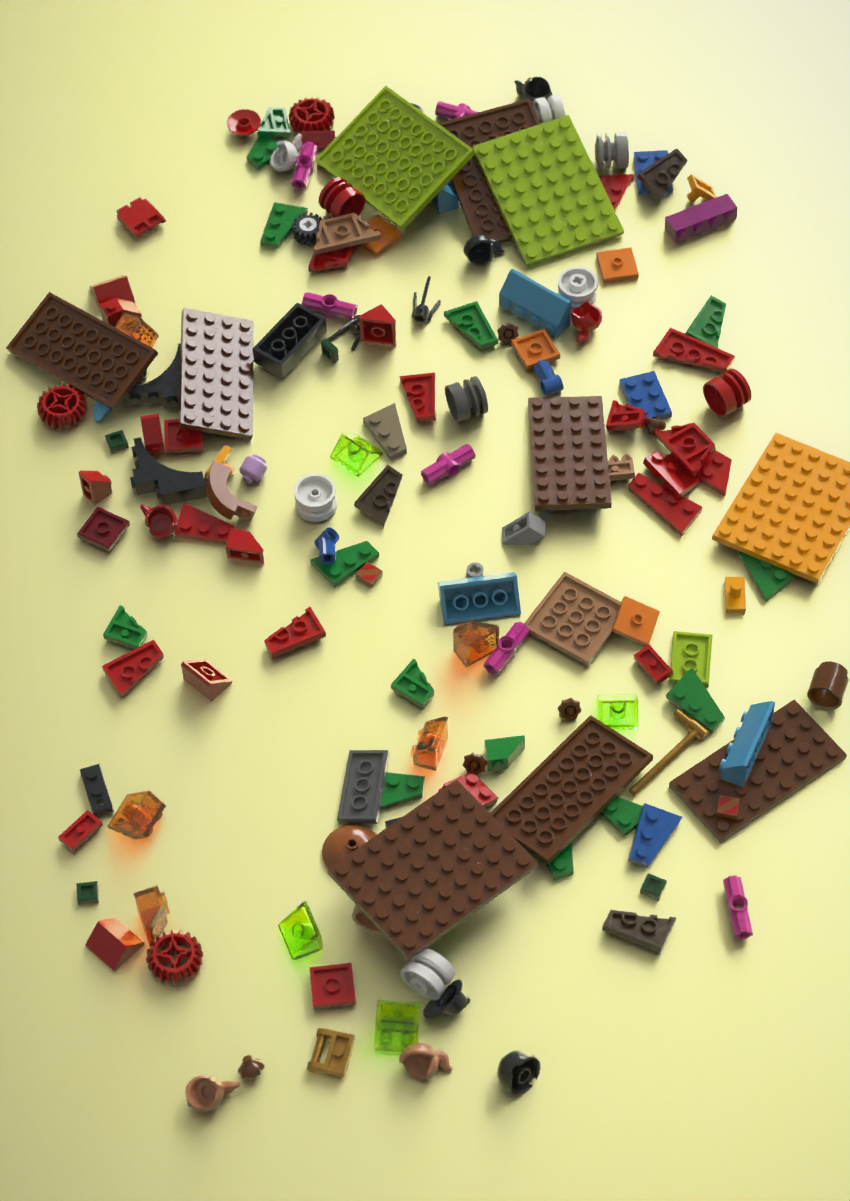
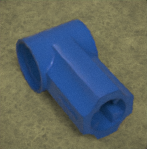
(548, 380)
(326, 544)

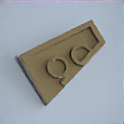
(387, 431)

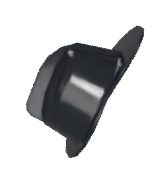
(450, 1003)

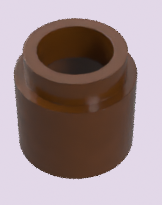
(828, 685)

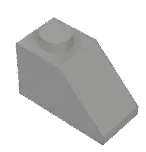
(524, 530)

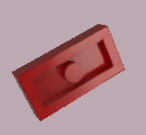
(319, 138)
(653, 664)
(80, 831)

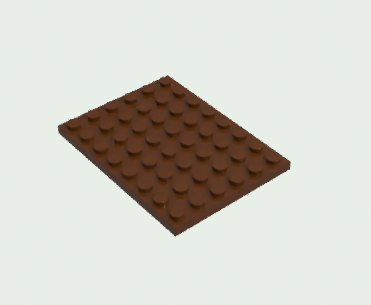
(469, 183)
(432, 869)

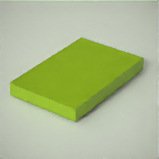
(691, 651)

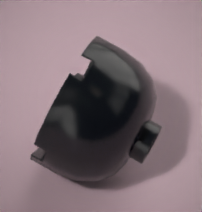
(517, 1071)

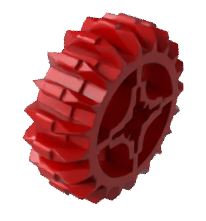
(311, 115)
(62, 406)
(158, 955)

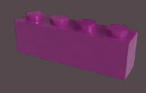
(701, 218)

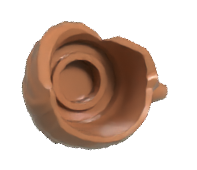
(423, 1061)
(207, 1092)

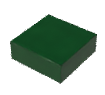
(329, 350)
(116, 441)
(653, 886)
(87, 893)

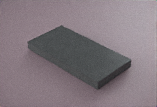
(363, 787)

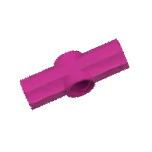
(452, 111)
(304, 166)
(329, 305)
(448, 464)
(511, 640)
(739, 917)

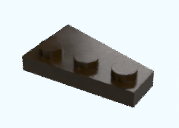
(663, 173)
(380, 495)
(642, 930)

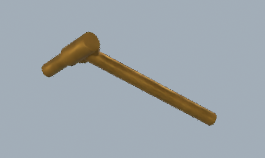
(695, 730)

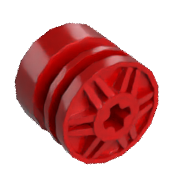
(341, 198)
(727, 392)

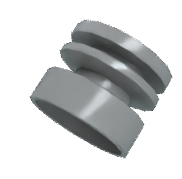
(612, 150)

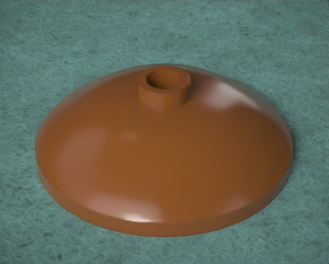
(337, 842)

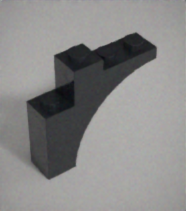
(162, 389)
(169, 484)

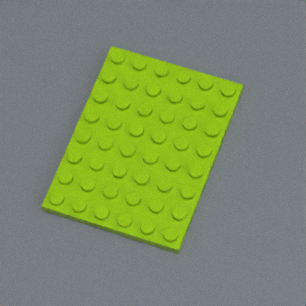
(395, 156)
(548, 190)

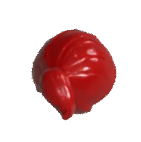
(585, 320)
(160, 520)

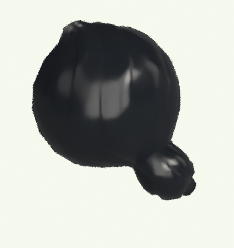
(534, 88)
(482, 249)

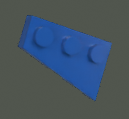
(651, 833)

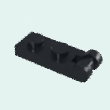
(96, 790)

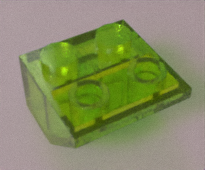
(396, 1025)

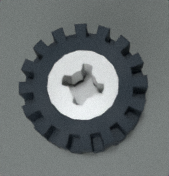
(306, 228)

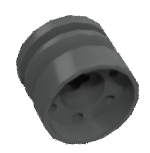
(466, 399)

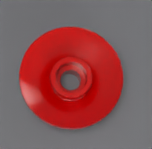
(244, 122)

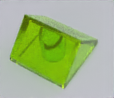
(354, 453)
(618, 710)
(301, 932)

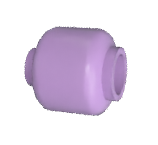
(253, 469)

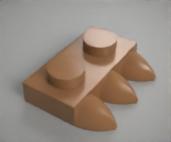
(621, 469)

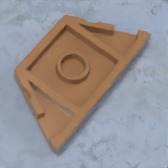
(342, 233)

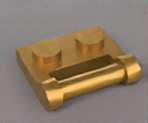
(337, 1055)

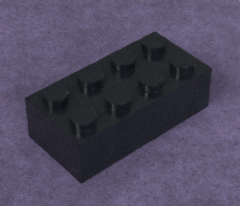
(289, 340)

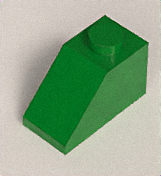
(503, 751)

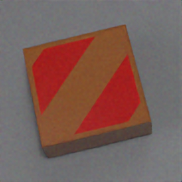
(369, 574)
(728, 807)

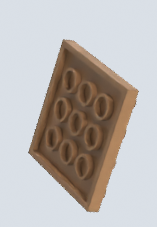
(574, 618)

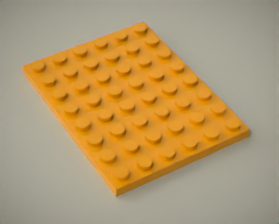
(791, 509)

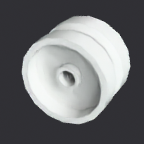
(549, 109)
(578, 286)
(315, 497)
(428, 974)

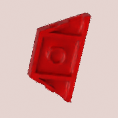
(616, 187)
(331, 259)
(687, 445)
(713, 473)

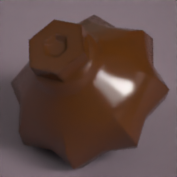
(507, 332)
(652, 424)
(569, 709)
(475, 763)
(250, 1067)

